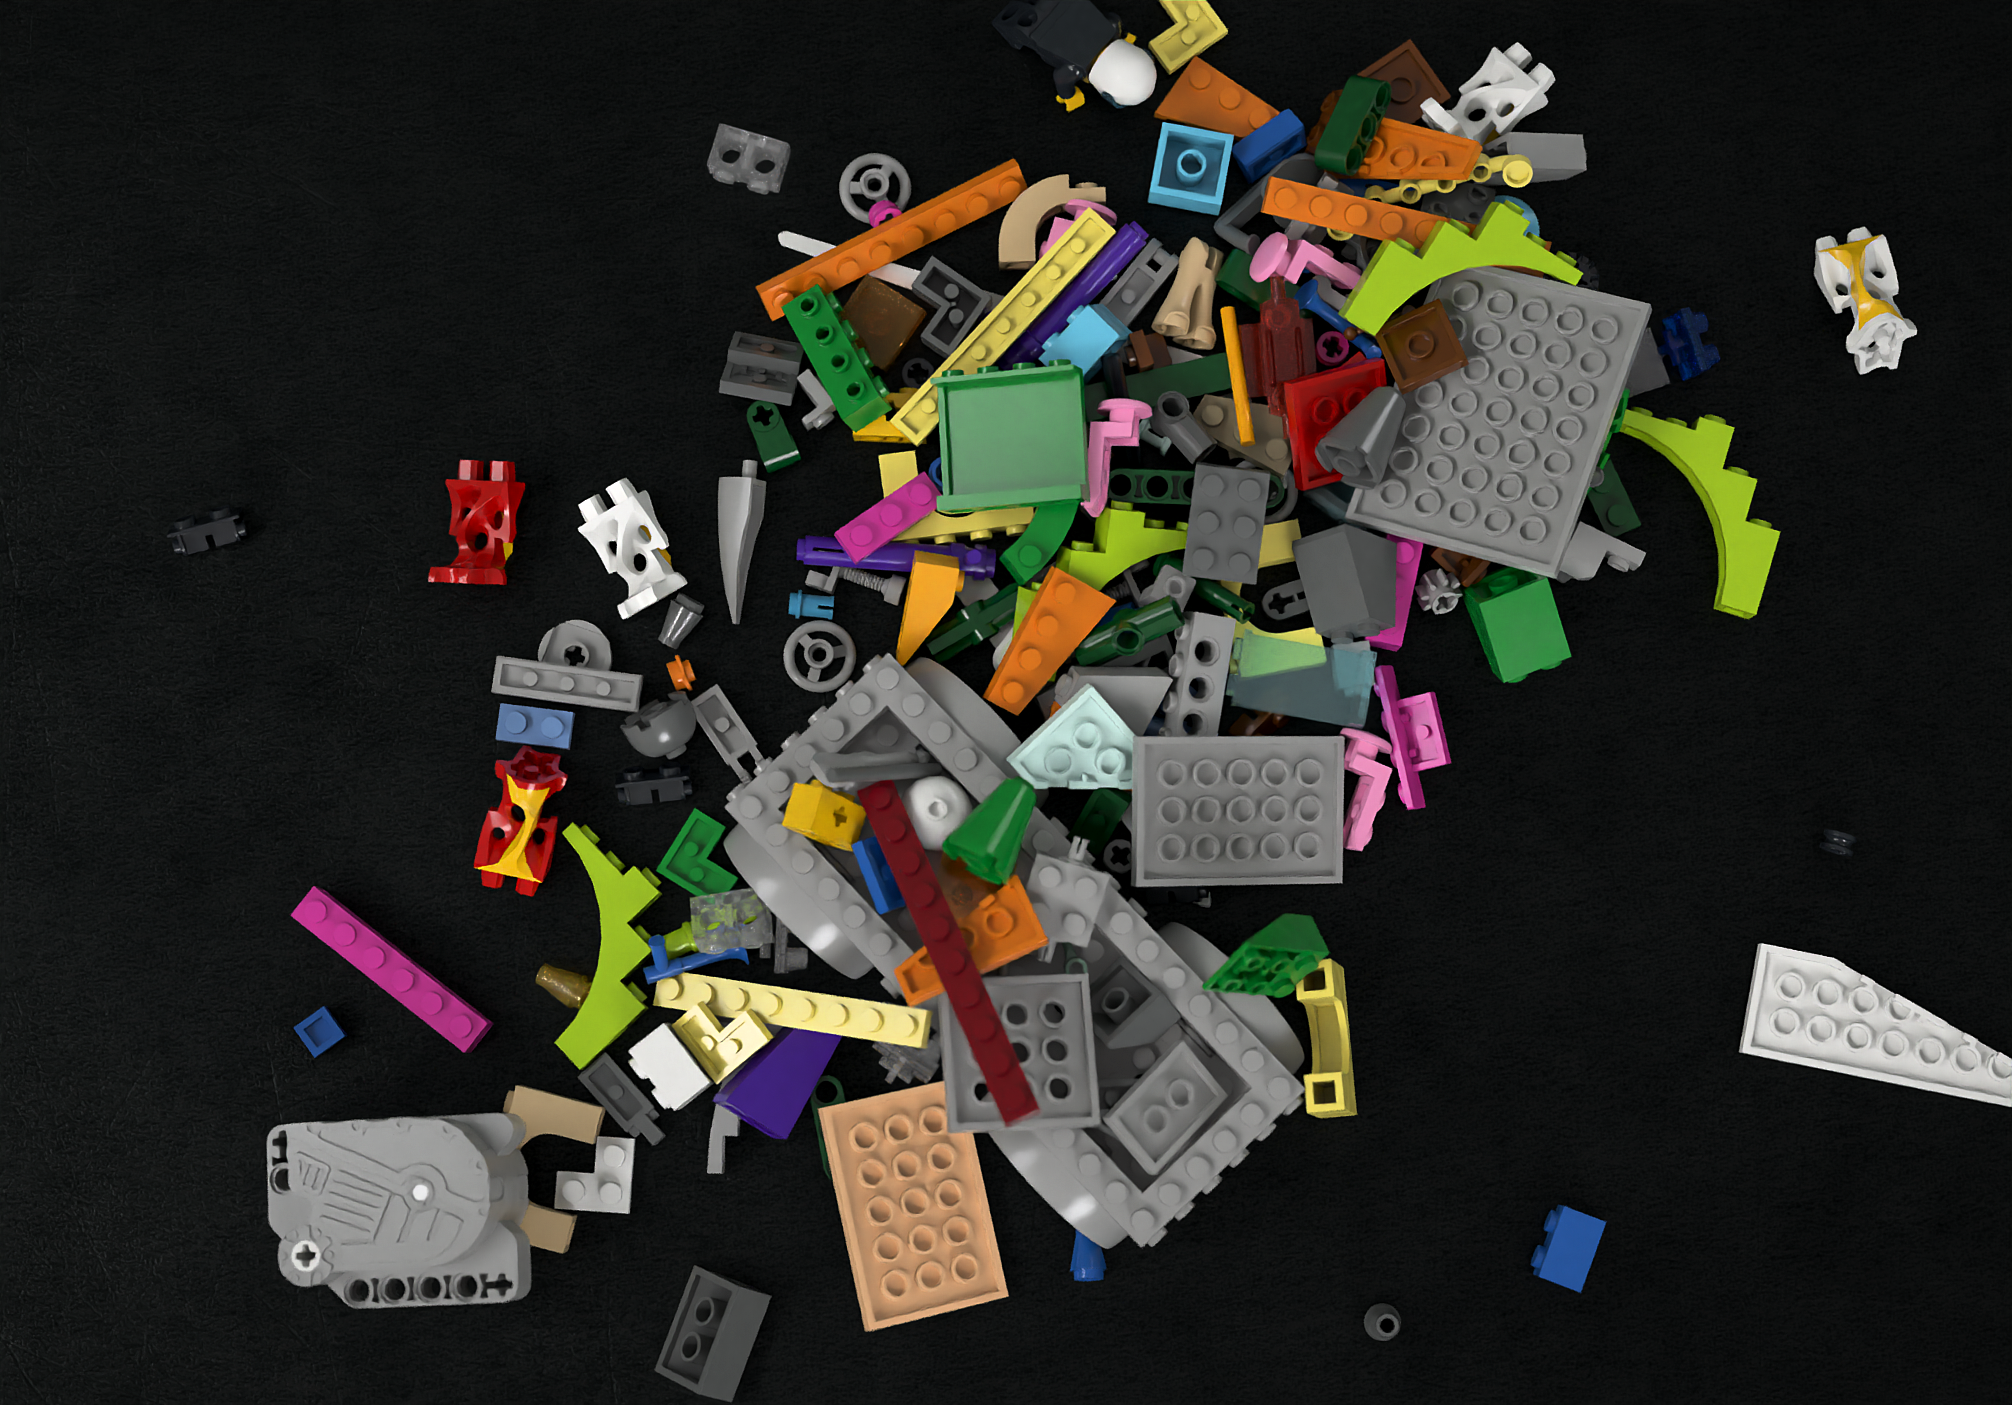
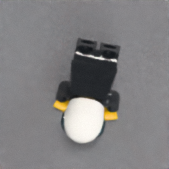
(1081, 47)

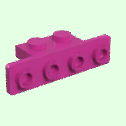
(1414, 734)

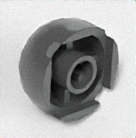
(662, 726)

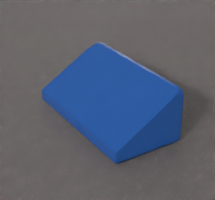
(1269, 145)

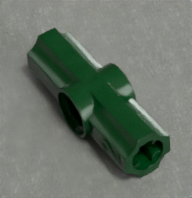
(973, 624)
(1145, 624)

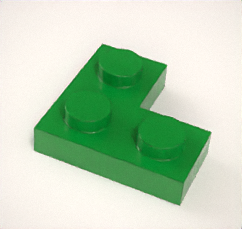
(689, 854)

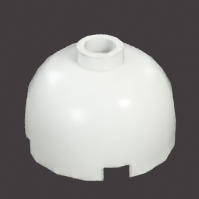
(935, 809)

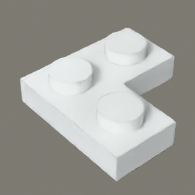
(607, 1187)

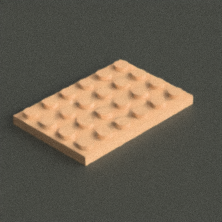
(911, 1207)

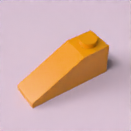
(928, 598)

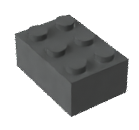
(1226, 523)

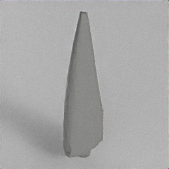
(739, 519)

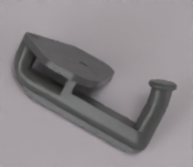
(1297, 168)

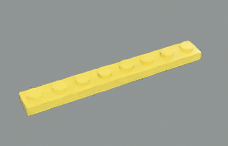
(1010, 317)
(798, 1008)

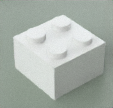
(670, 1068)

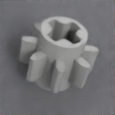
(1438, 591)

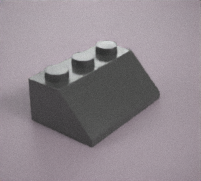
(712, 1334)

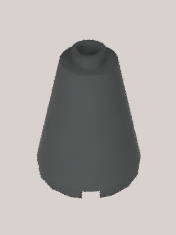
(1364, 439)

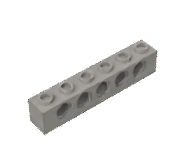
(1210, 672)

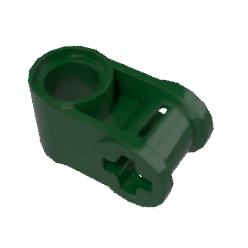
(774, 440)

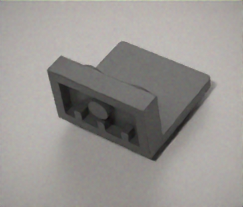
(1464, 203)

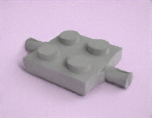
(1065, 897)

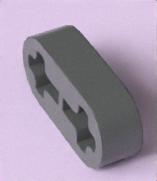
(1285, 591)

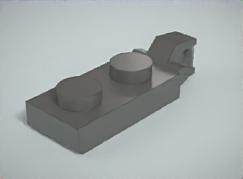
(622, 1098)

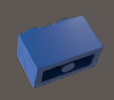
(1567, 1247)

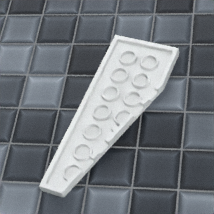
(1840, 1021)

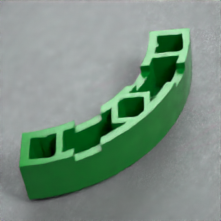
(1039, 541)

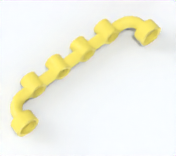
(1515, 169)

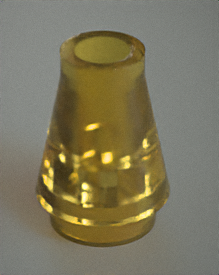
(565, 985)

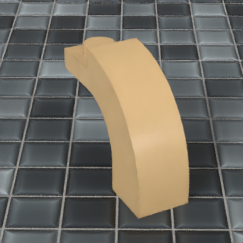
(1031, 211)

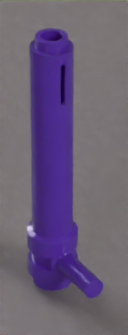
(1080, 291)
(896, 556)

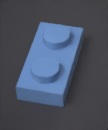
(535, 726)

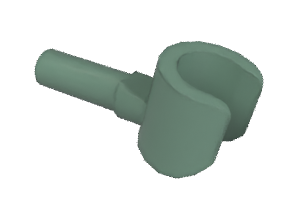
(1071, 957)

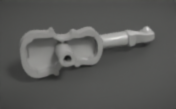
(823, 761)

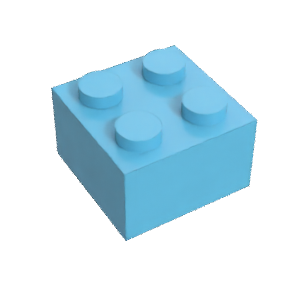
(1190, 168)
(1089, 336)

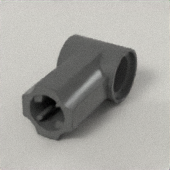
(1182, 429)

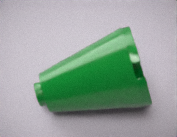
(994, 831)

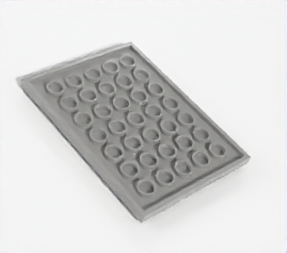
(1509, 443)

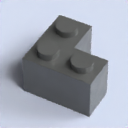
(958, 304)

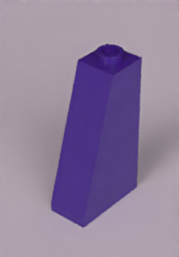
(779, 1080)

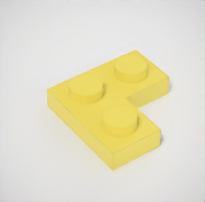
(1193, 32)
(721, 1048)

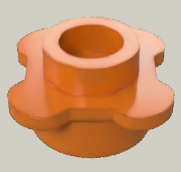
(681, 673)

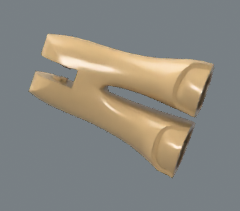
(1189, 303)

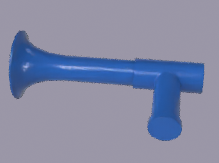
(1310, 299)
(668, 968)

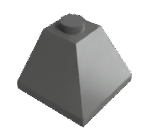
(1128, 1007)

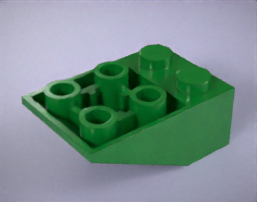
(1272, 959)

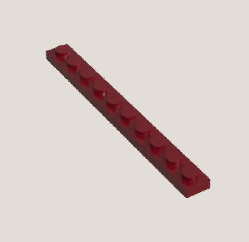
(949, 953)

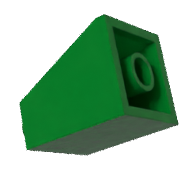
(1516, 622)

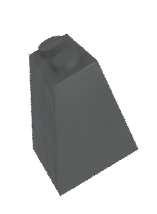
(1348, 582)

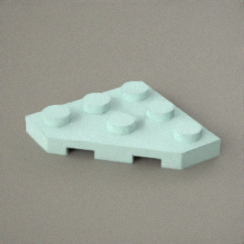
(1078, 747)

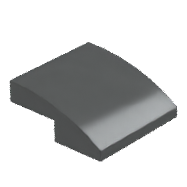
(762, 368)

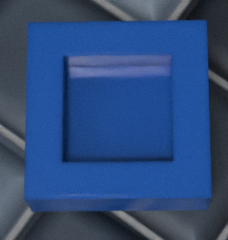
(320, 1031)

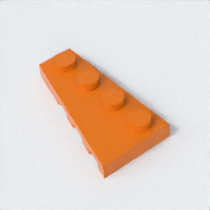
(1416, 154)
(1049, 633)
(995, 934)

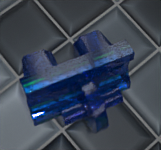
(1685, 344)

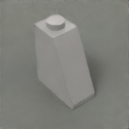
(1550, 154)
(1129, 691)

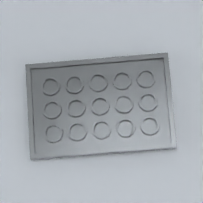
(1237, 810)

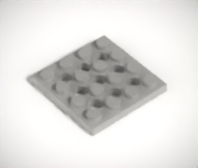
(1077, 1068)

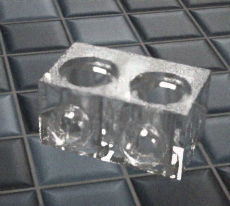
(752, 150)
(731, 910)

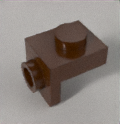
(1146, 351)
(1466, 568)

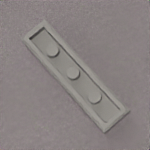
(567, 684)

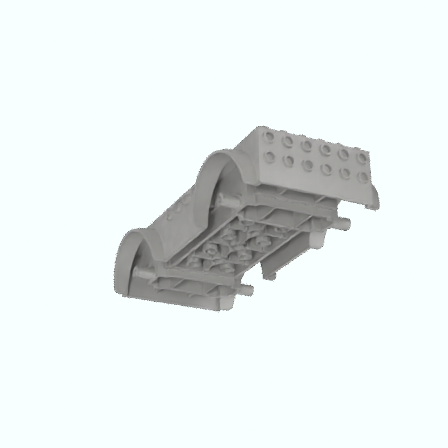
(804, 883)

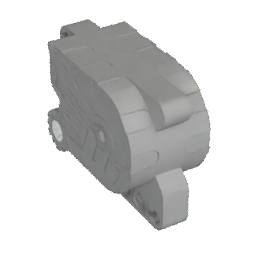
(402, 1205)

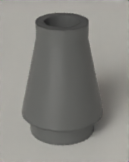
(680, 620)
(1376, 1315)

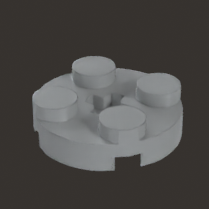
(576, 634)

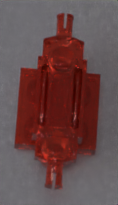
(1277, 350)

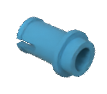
(808, 605)

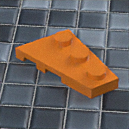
(1214, 103)

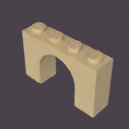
(561, 1116)

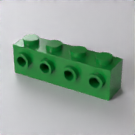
(836, 357)

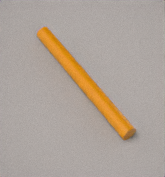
(1237, 376)

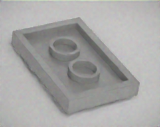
(1165, 1107)

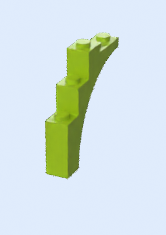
(1497, 240)
(1700, 454)
(1119, 542)
(621, 900)

